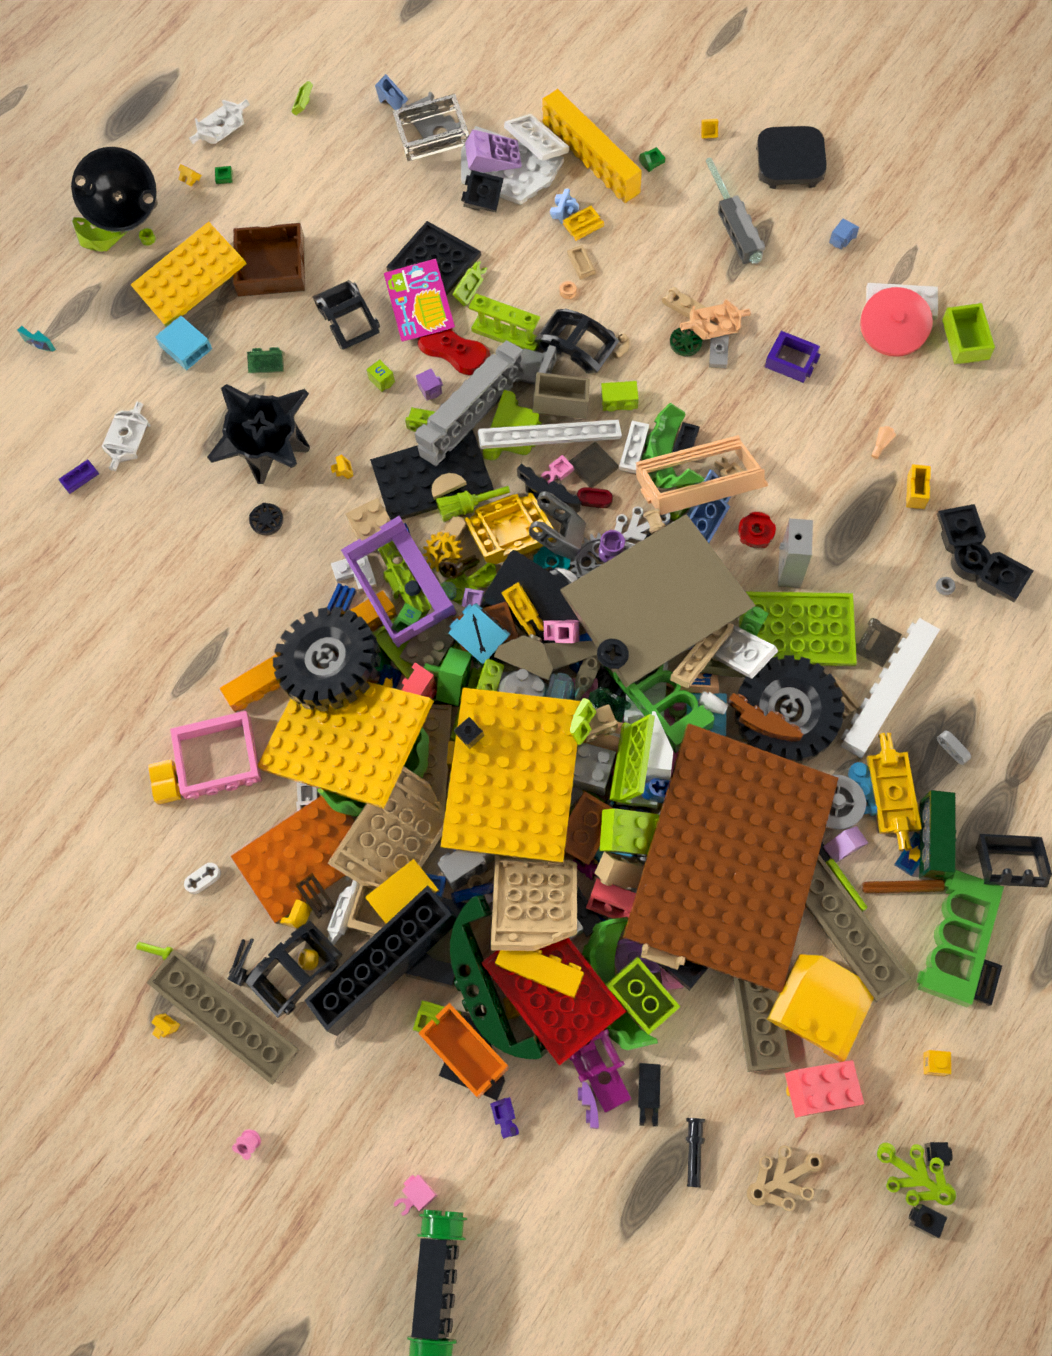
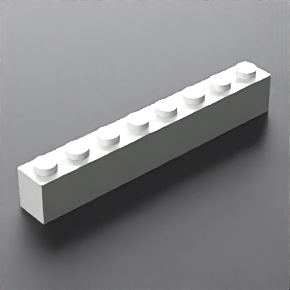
(890, 687)

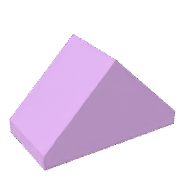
(845, 844)

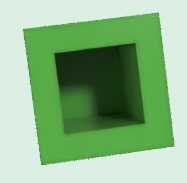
(406, 617)

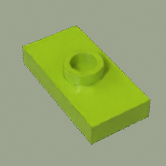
(302, 98)

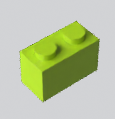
(619, 396)

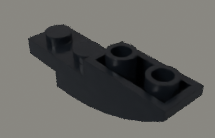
(536, 485)

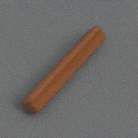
(903, 886)

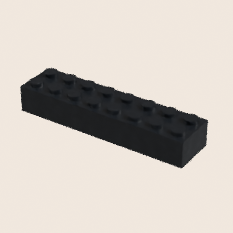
(381, 961)

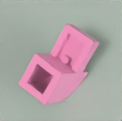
(561, 631)

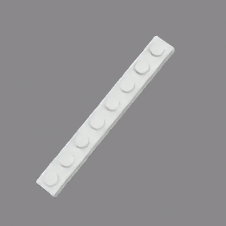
(549, 434)

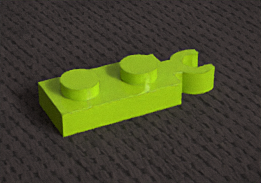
(469, 284)

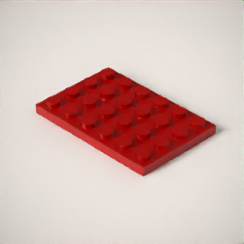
(557, 1019)

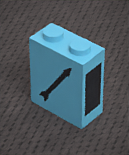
(478, 632)

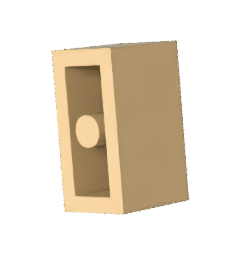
(619, 870)

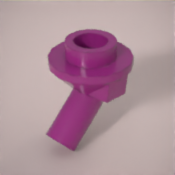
(588, 870)

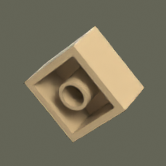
(367, 519)

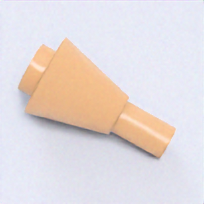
(885, 436)

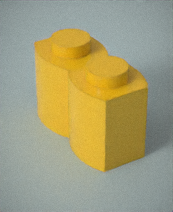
(164, 782)

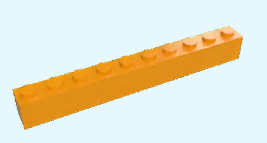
(261, 679)

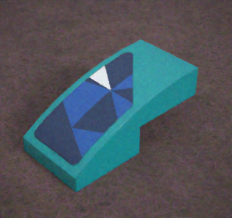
(37, 340)

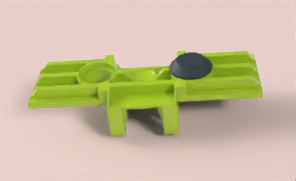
(402, 580)

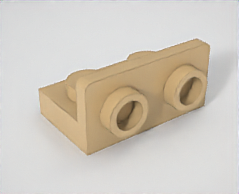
(602, 723)

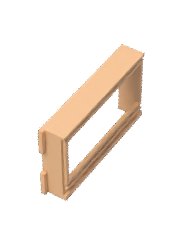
(702, 492)

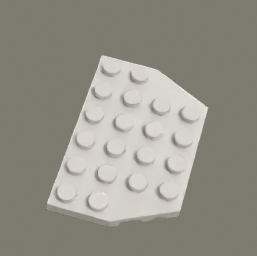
(522, 182)

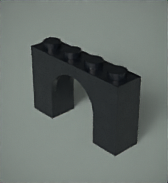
(433, 970)

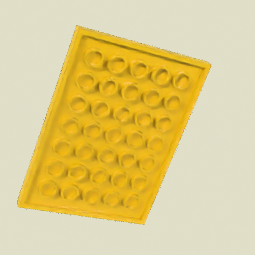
(351, 748)
(515, 782)

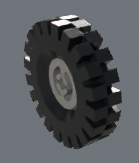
(315, 643)
(798, 683)

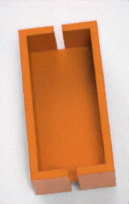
(464, 1050)

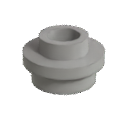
(949, 582)

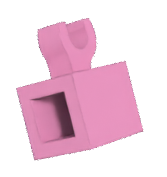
(418, 1194)

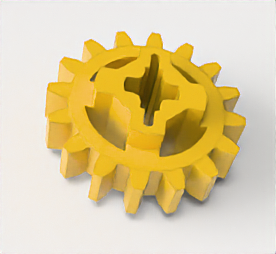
(434, 553)

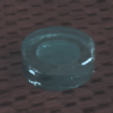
(449, 589)

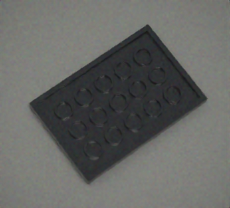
(408, 478)

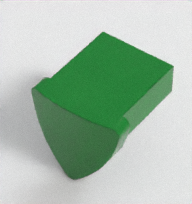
(651, 159)

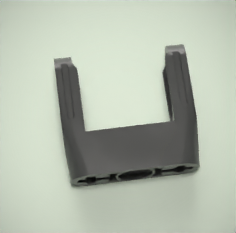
(571, 530)

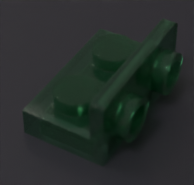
(265, 361)

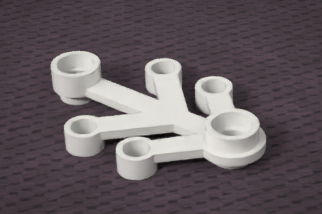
(634, 531)

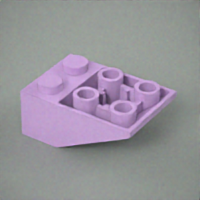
(491, 152)

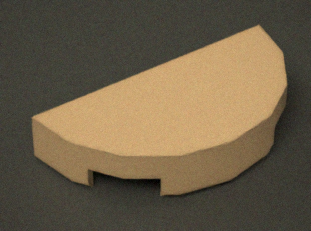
(446, 484)

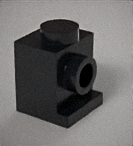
(938, 1150)

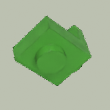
(754, 620)

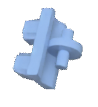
(566, 206)

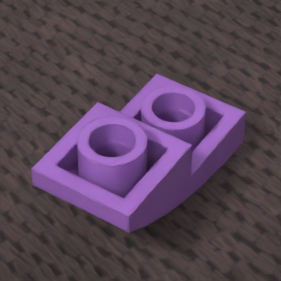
(587, 1098)

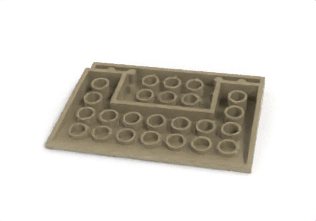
(658, 598)

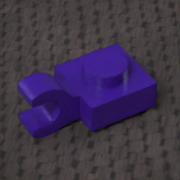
(503, 1115)

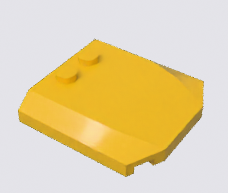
(505, 527)
(822, 1004)

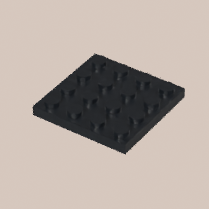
(431, 243)

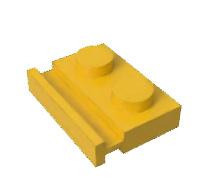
(583, 223)

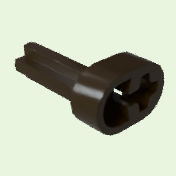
(458, 567)

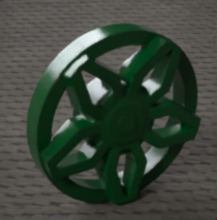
(685, 341)

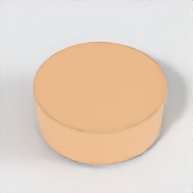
(568, 290)

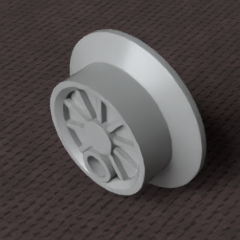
(847, 805)

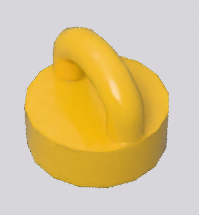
(308, 959)

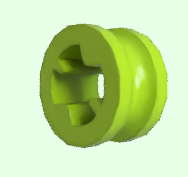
(151, 237)

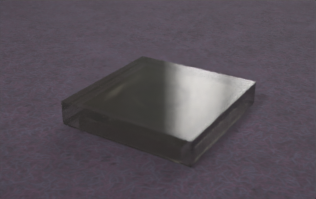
(593, 465)

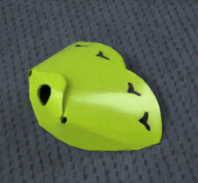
(95, 238)

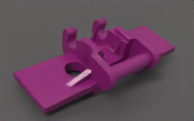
(590, 1065)

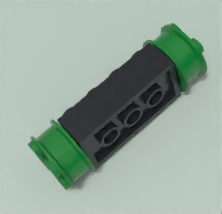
(435, 1283)

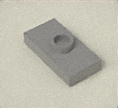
(719, 352)

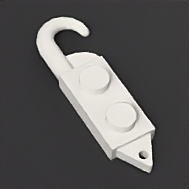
(342, 912)

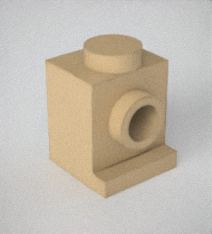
(456, 527)

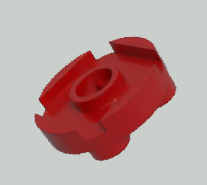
(753, 539)

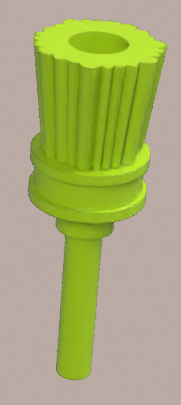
(465, 502)

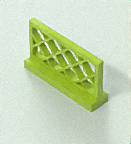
(632, 760)

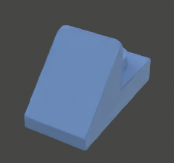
(390, 92)

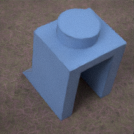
(843, 234)

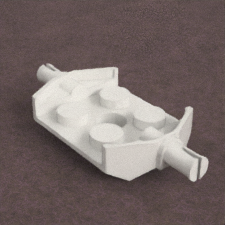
(229, 114)
(125, 447)

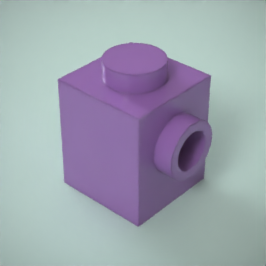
(429, 384)

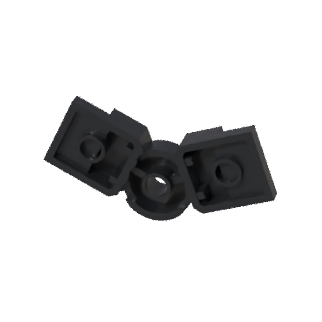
(993, 572)

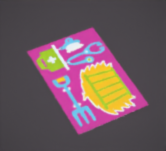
(419, 300)

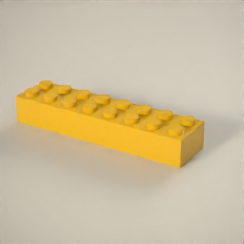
(591, 146)

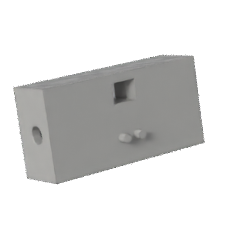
(795, 553)

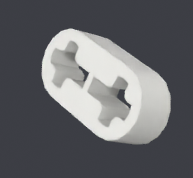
(200, 874)

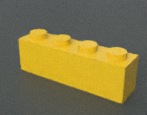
(542, 970)

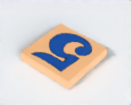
(704, 682)

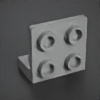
(538, 362)

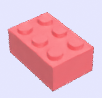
(824, 1088)

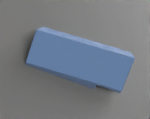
(709, 515)

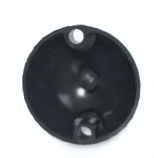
(114, 173)

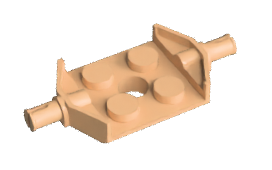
(725, 315)

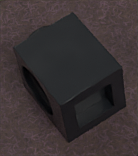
(469, 732)
(937, 1220)

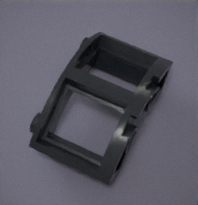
(348, 299)
(556, 324)
(267, 991)

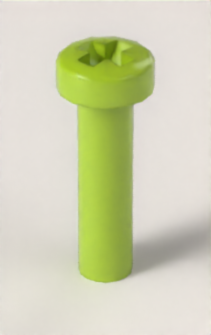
(164, 953)

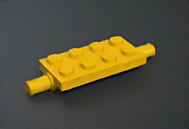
(894, 792)

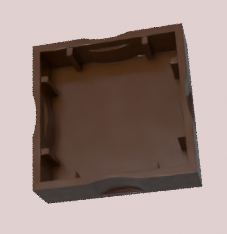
(272, 257)

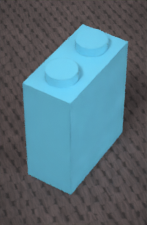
(183, 342)

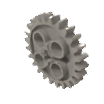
(589, 546)

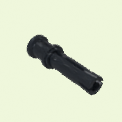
(695, 1140)

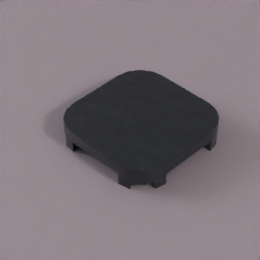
(791, 156)

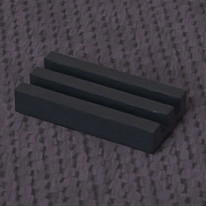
(980, 998)

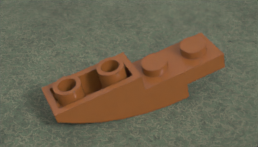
(771, 725)

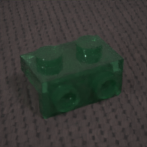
(603, 697)

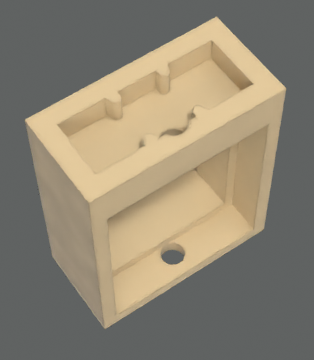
(353, 923)

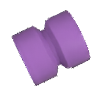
(611, 545)

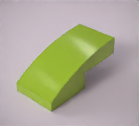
(580, 722)

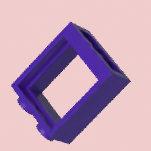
(787, 368)

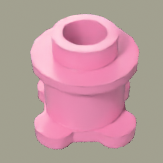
(247, 1143)

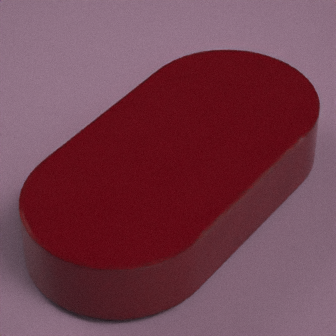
(595, 497)

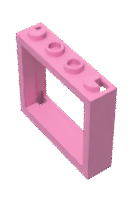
(208, 727)

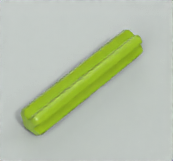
(846, 884)

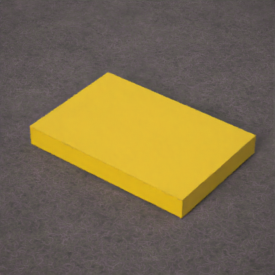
(399, 890)

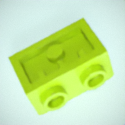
(417, 418)

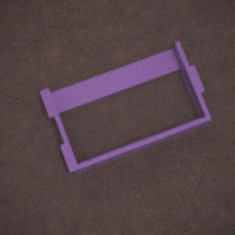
(396, 531)

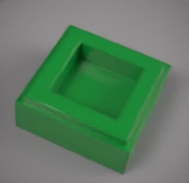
(223, 175)

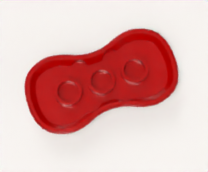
(461, 353)

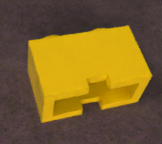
(918, 486)

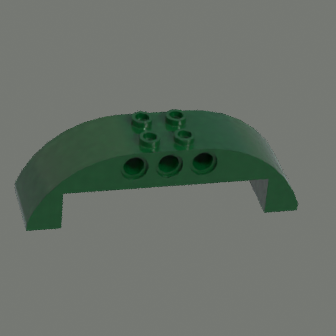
(493, 1024)

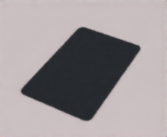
(539, 585)

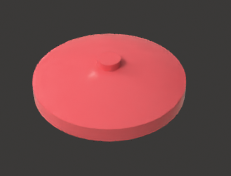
(896, 321)

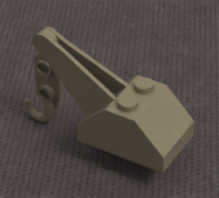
(544, 659)

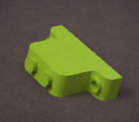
(511, 415)

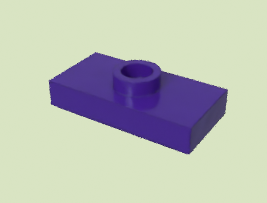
(78, 476)

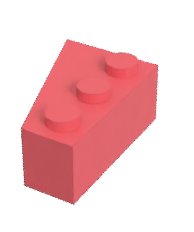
(420, 682)

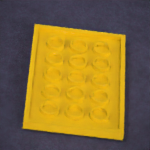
(188, 274)

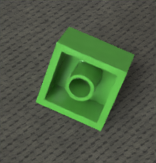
(451, 675)

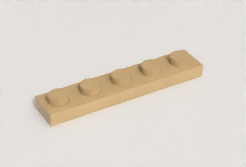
(700, 656)

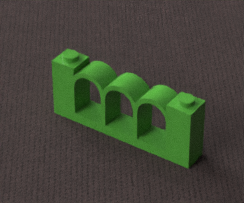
(698, 716)
(947, 986)

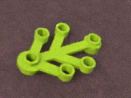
(918, 1176)

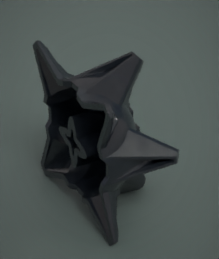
(261, 430)

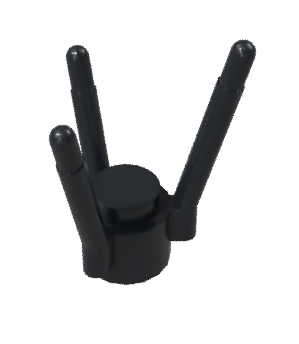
(237, 973)

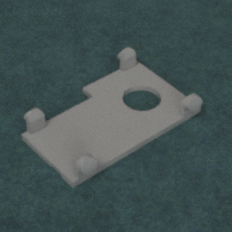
(428, 125)

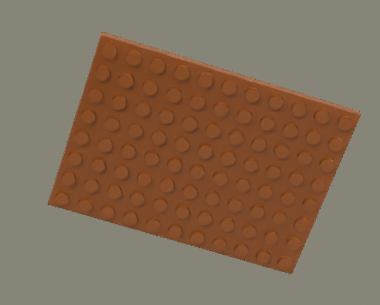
(732, 858)

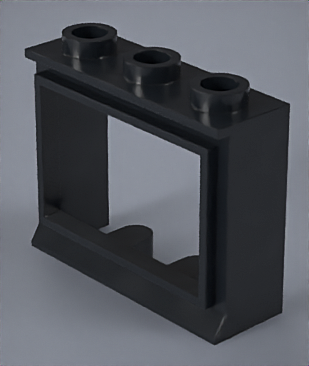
(1014, 845)

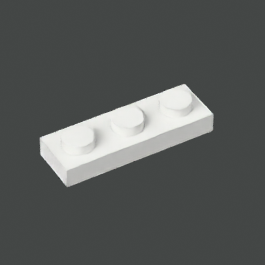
(634, 446)

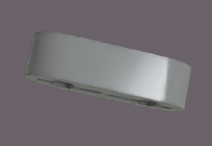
(954, 747)

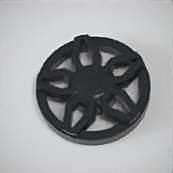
(266, 519)

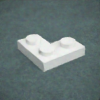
(343, 571)

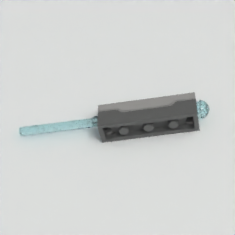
(737, 222)

